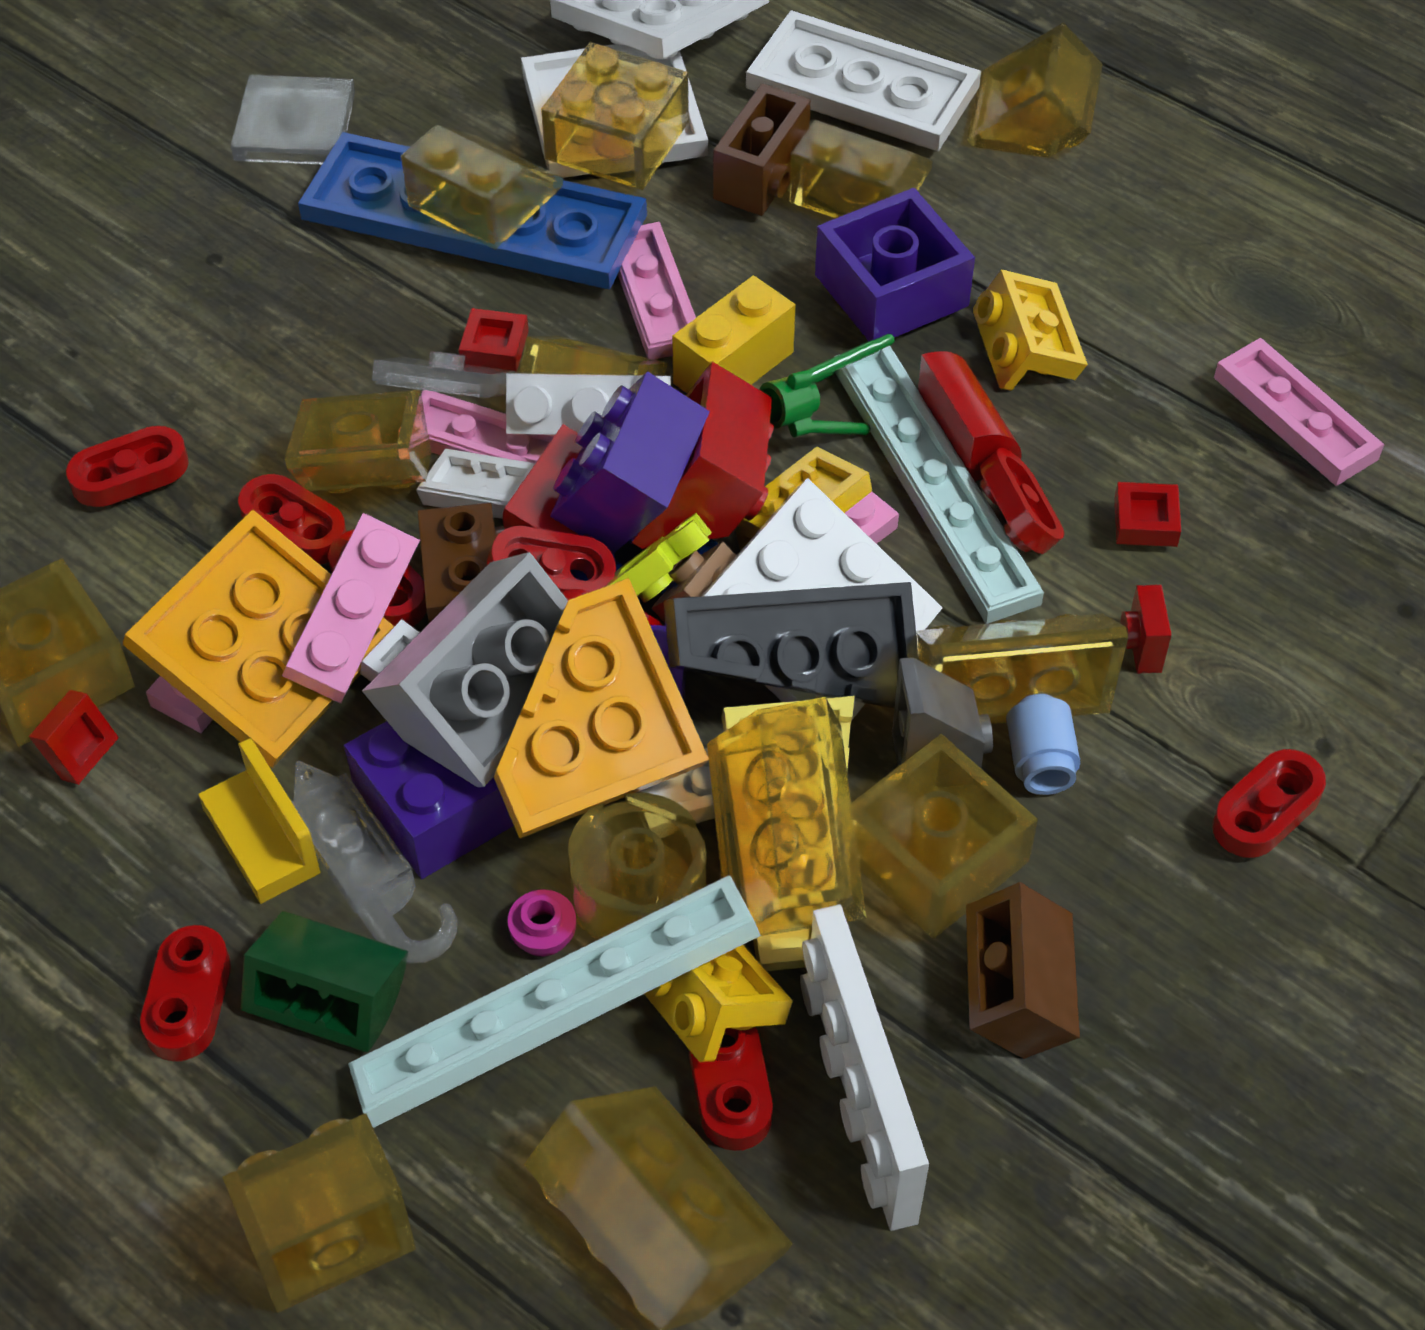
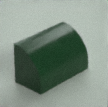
(322, 980)

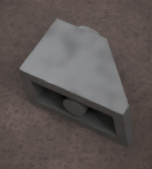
(936, 705)

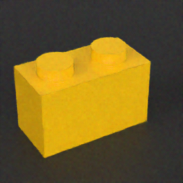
(741, 332)

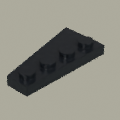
(799, 639)

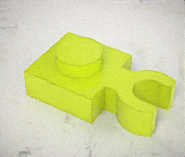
(650, 568)

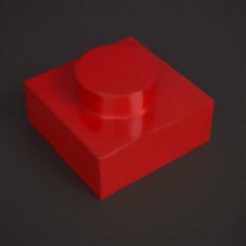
(494, 339)
(1147, 514)
(1148, 628)
(74, 736)

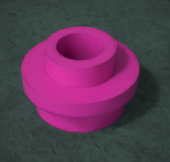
(542, 938)

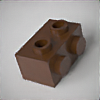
(756, 150)
(454, 550)
(1021, 971)

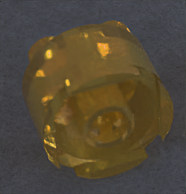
(633, 861)

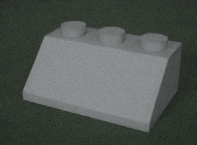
(472, 668)

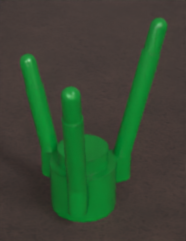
(798, 397)

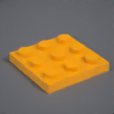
(232, 631)

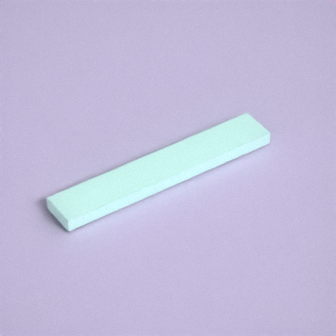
(941, 487)
(552, 1001)

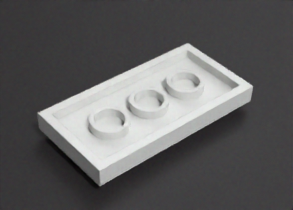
(866, 79)
(861, 1056)

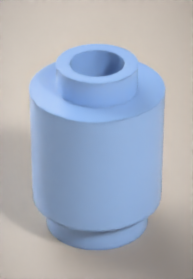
(1043, 744)

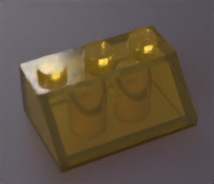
(1012, 659)
(786, 815)
(655, 1204)

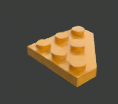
(596, 716)

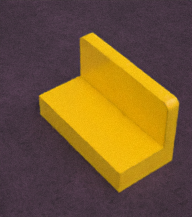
(261, 827)

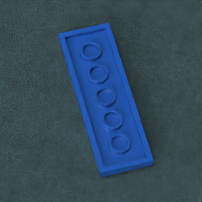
(572, 237)

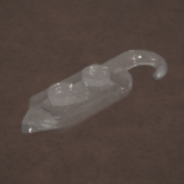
(364, 860)

